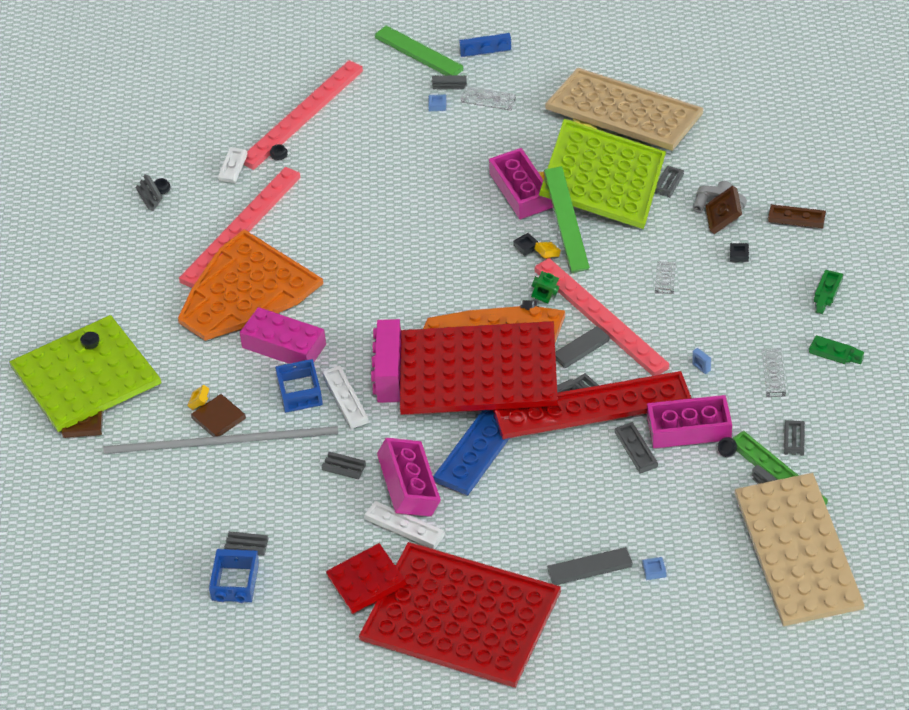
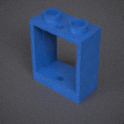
(299, 399)
(227, 559)

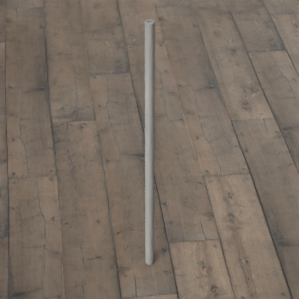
(220, 440)

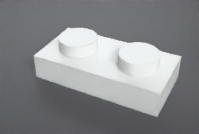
(232, 165)

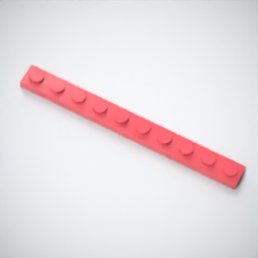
(302, 113)
(245, 220)
(605, 320)

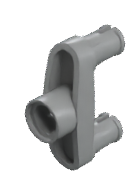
(708, 193)

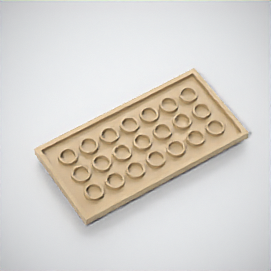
(624, 108)
(798, 549)

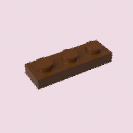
(797, 216)

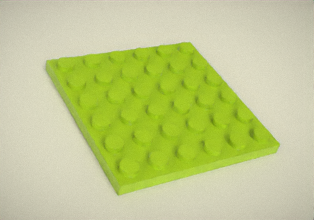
(606, 172)
(81, 381)

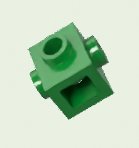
(545, 287)

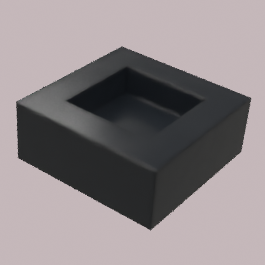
(525, 243)
(739, 252)

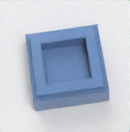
(437, 103)
(701, 361)
(654, 568)

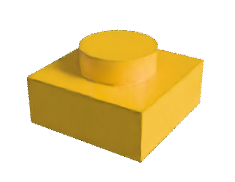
(547, 249)
(198, 397)

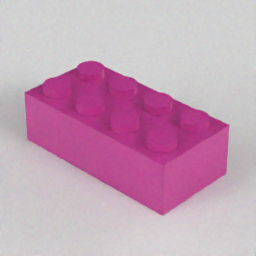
(519, 183)
(282, 337)
(387, 360)
(689, 421)
(408, 477)

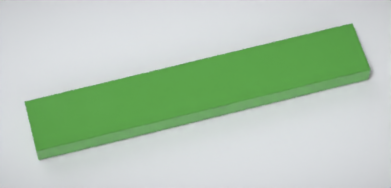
(418, 51)
(566, 219)
(759, 455)

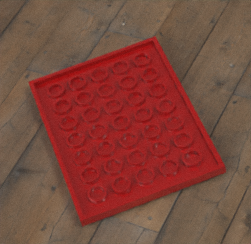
(478, 368)
(462, 615)

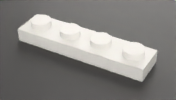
(345, 397)
(404, 525)

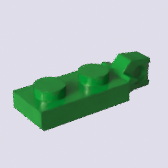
(827, 290)
(835, 351)

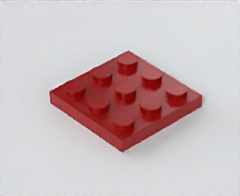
(365, 578)

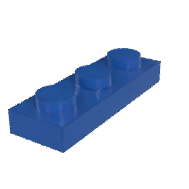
(485, 44)

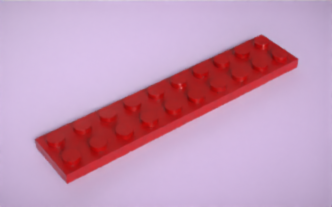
(593, 405)

